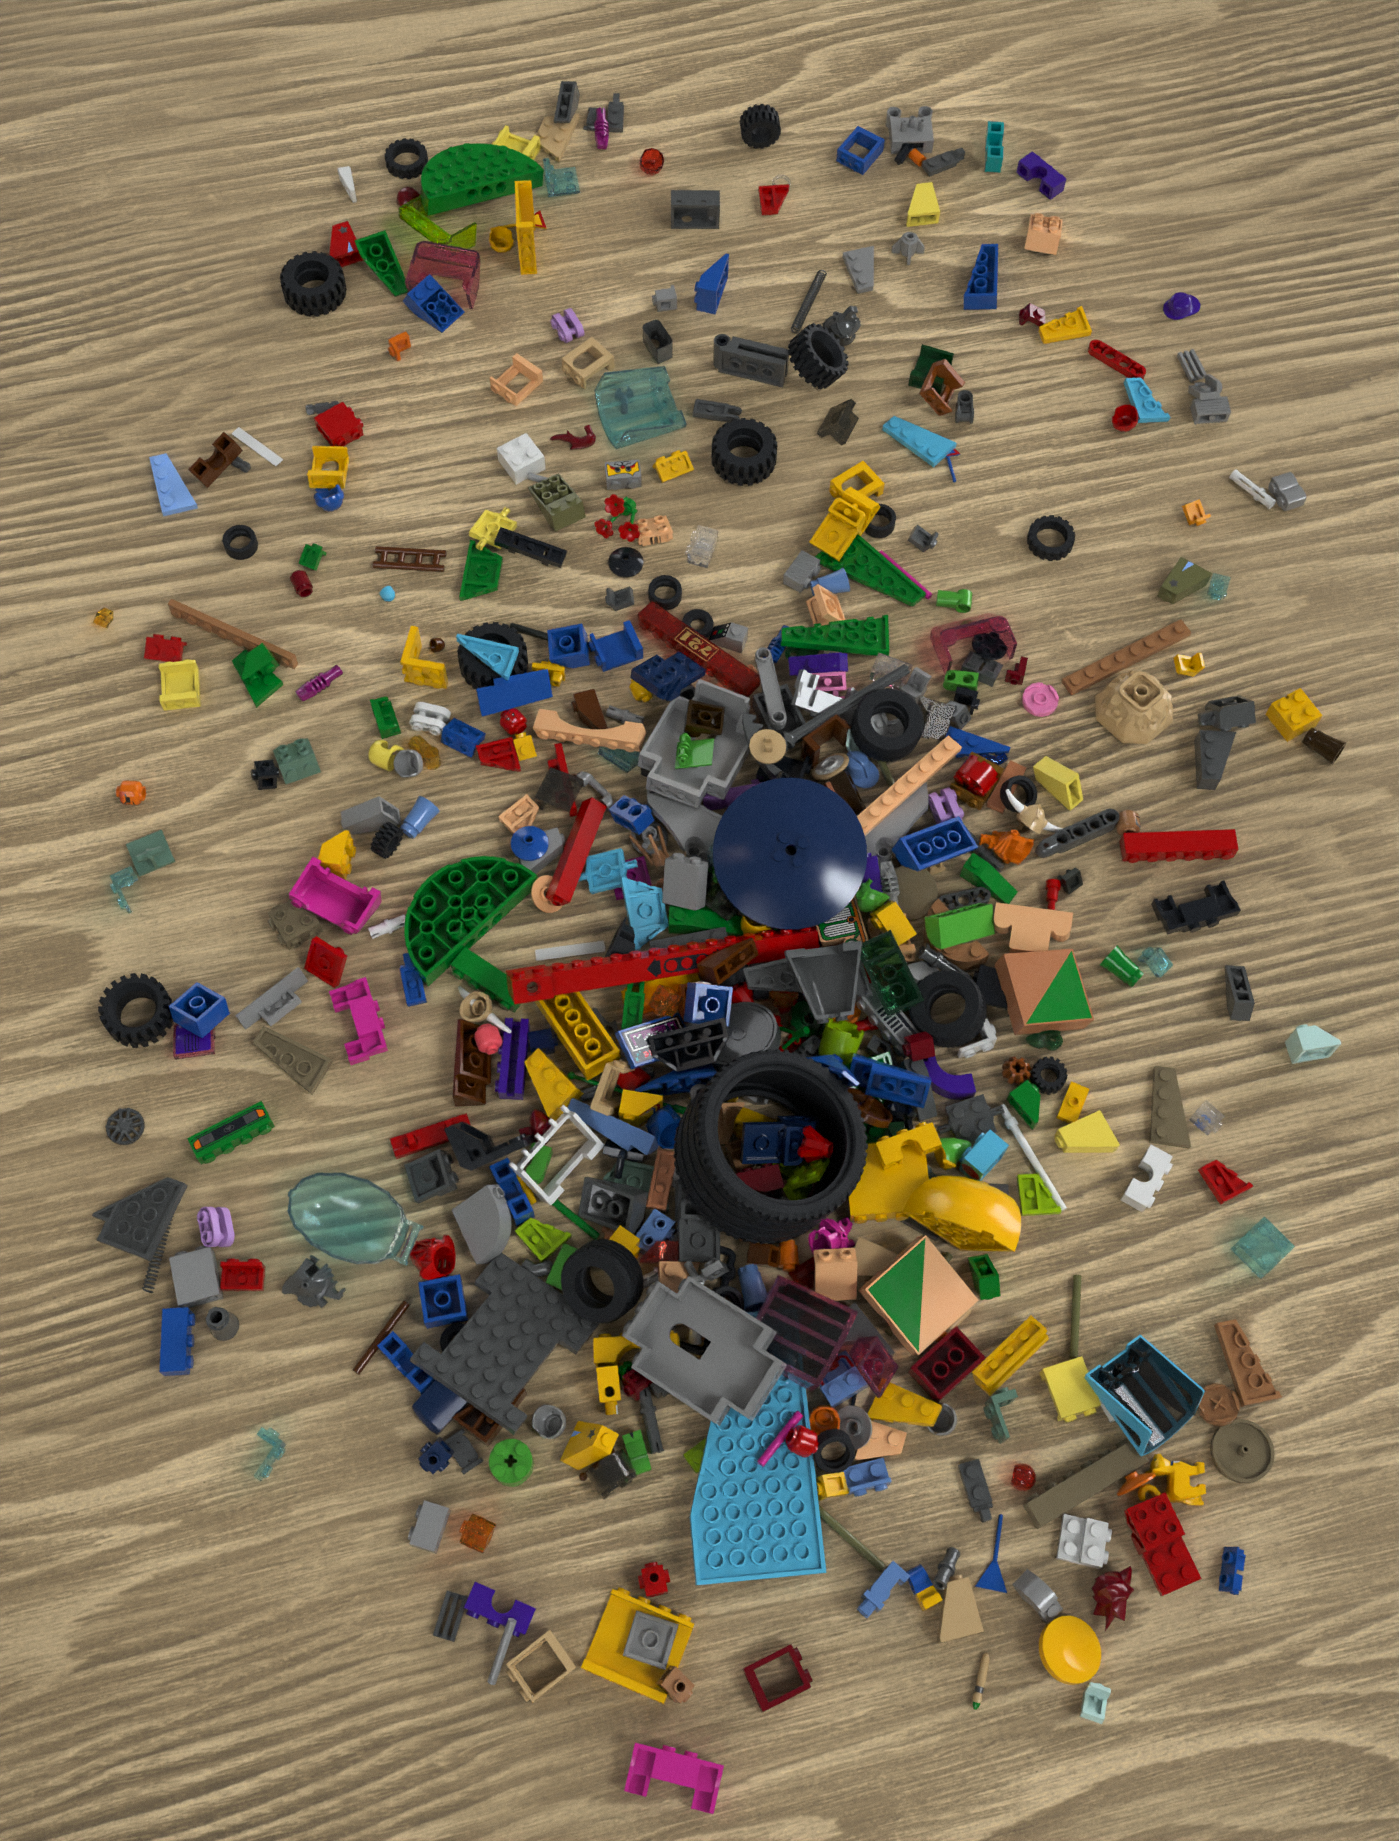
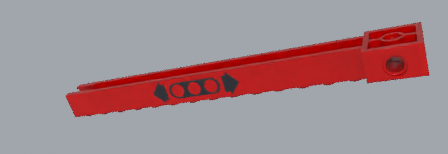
(545, 982)

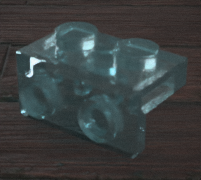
(624, 760)

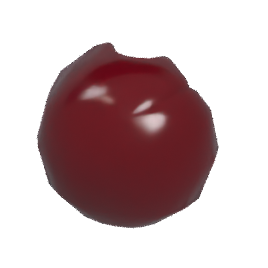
(406, 194)

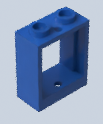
(867, 140)

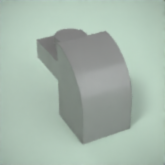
(916, 684)
(1038, 1595)

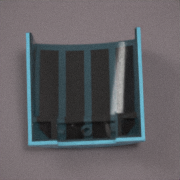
(1145, 1394)

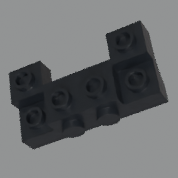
(1198, 913)

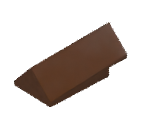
(471, 1068)

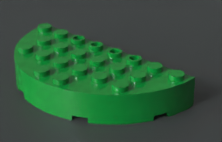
(474, 175)
(459, 908)

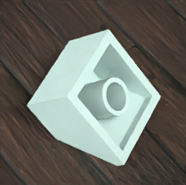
(1310, 1044)

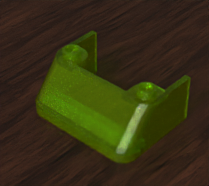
(414, 216)

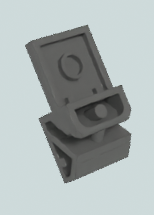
(696, 1237)

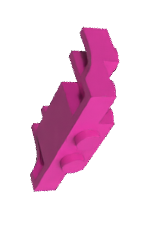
(364, 1011)
(677, 1769)

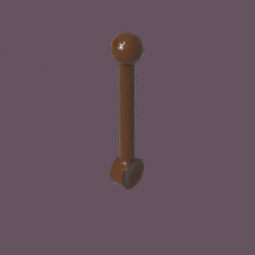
(583, 1476)

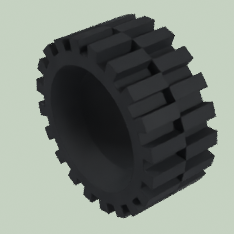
(818, 356)
(127, 991)

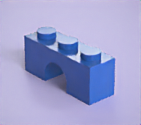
(516, 1199)
(400, 1355)

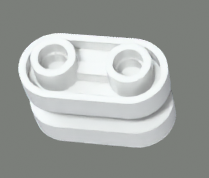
(429, 718)

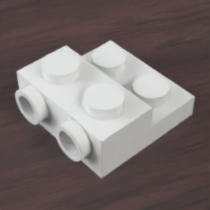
(1083, 1541)

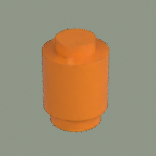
(788, 1255)

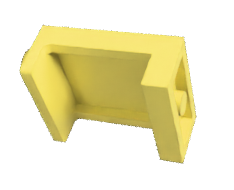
(517, 143)
(179, 685)
(1070, 1389)

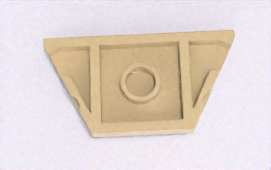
(556, 136)

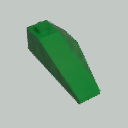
(381, 258)
(691, 921)

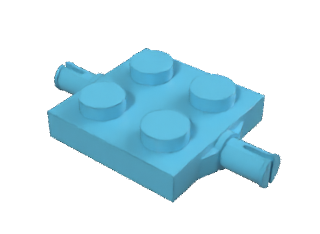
(605, 870)

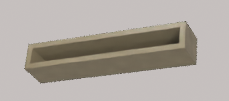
(1084, 1484)

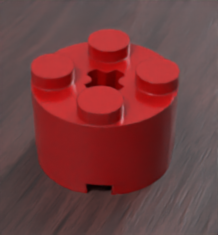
(976, 776)

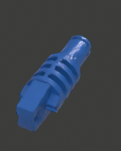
(775, 647)

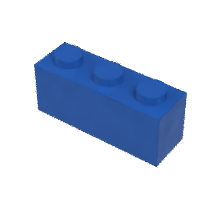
(176, 1341)

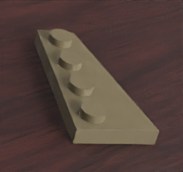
(295, 1059)
(1167, 1112)

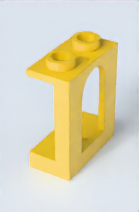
(865, 473)
(326, 478)

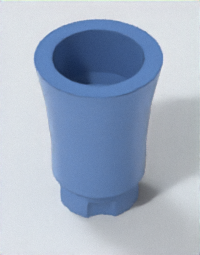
(835, 582)
(419, 817)
(752, 1287)

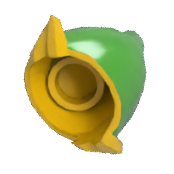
(951, 1152)

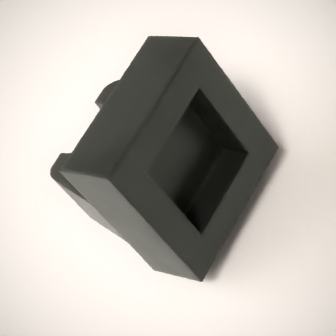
(1071, 880)

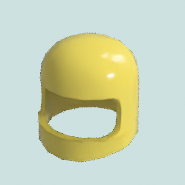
(382, 756)

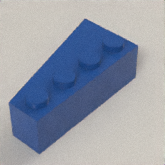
(982, 286)

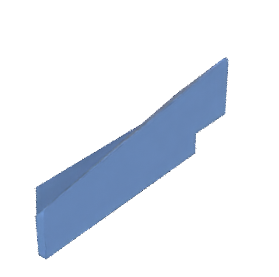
(615, 1129)

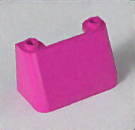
(334, 898)

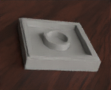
(650, 1640)

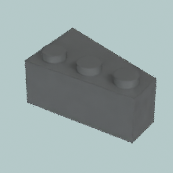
(1211, 756)

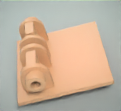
(653, 528)

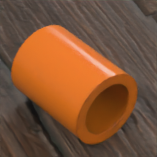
(916, 156)

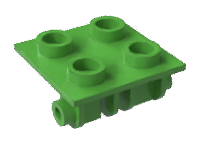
(694, 752)

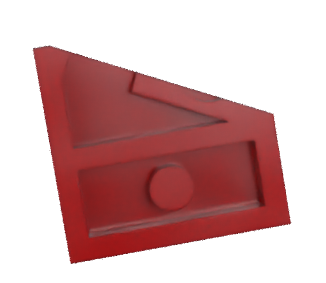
(772, 198)
(499, 754)

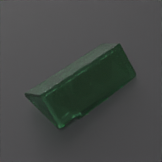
(890, 974)

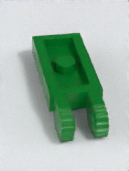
(633, 1006)

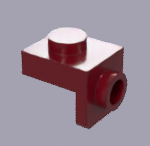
(1032, 314)

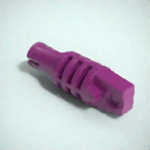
(601, 129)
(319, 683)

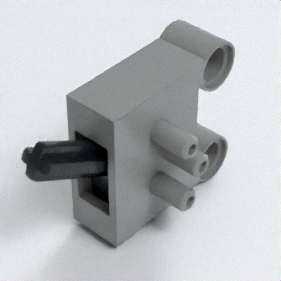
(909, 132)

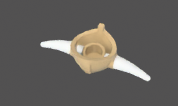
(1031, 816)
(478, 1007)

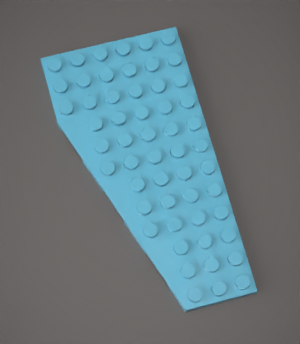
(755, 1517)

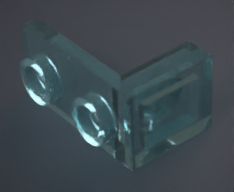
(123, 879)

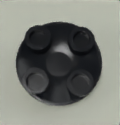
(989, 646)

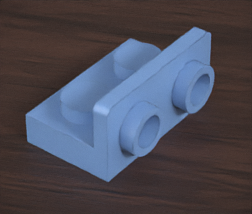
(866, 1477)

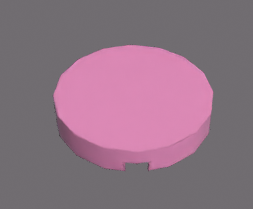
(1040, 699)

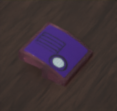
(190, 1045)

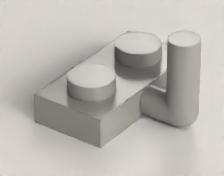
(712, 1270)

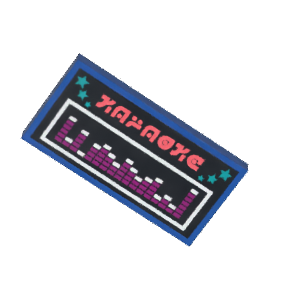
(636, 1042)

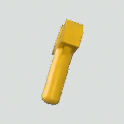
(527, 1191)

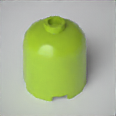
(840, 1039)

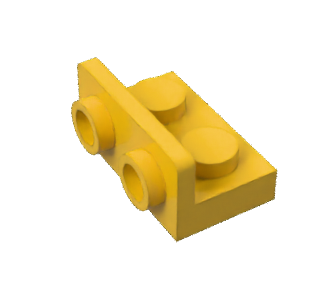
(673, 466)

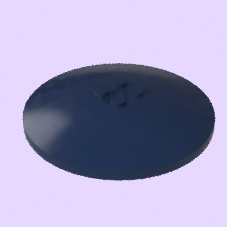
(785, 888)

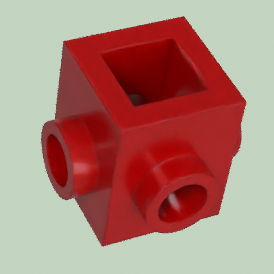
(654, 1588)

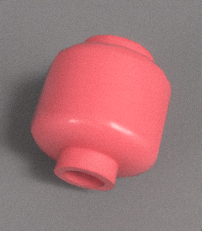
(488, 1038)

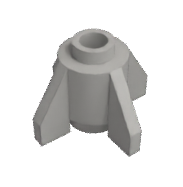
(908, 245)

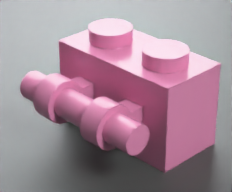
(832, 682)

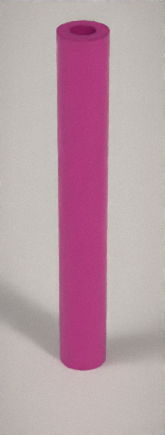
(768, 1453)

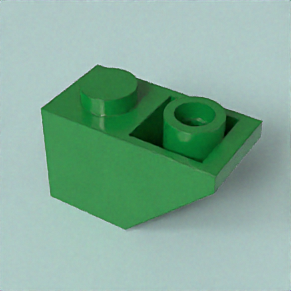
(258, 664)

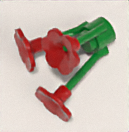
(616, 507)

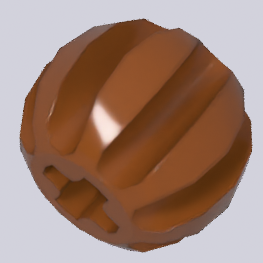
(1009, 1070)

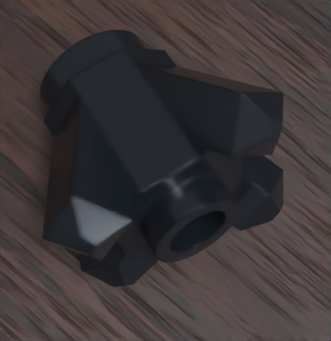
(902, 1113)

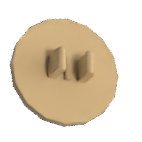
(767, 746)

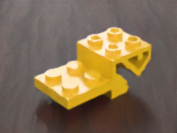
(845, 520)

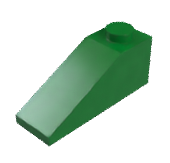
(983, 874)

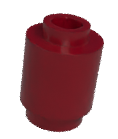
(301, 583)

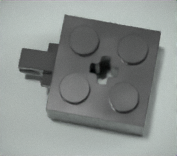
(1228, 713)

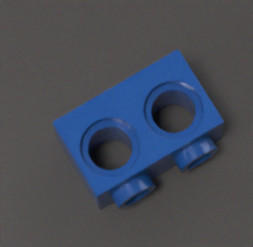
(631, 814)

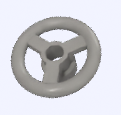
(650, 830)

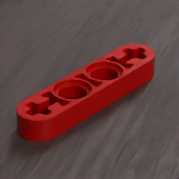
(1115, 362)

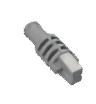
(889, 881)

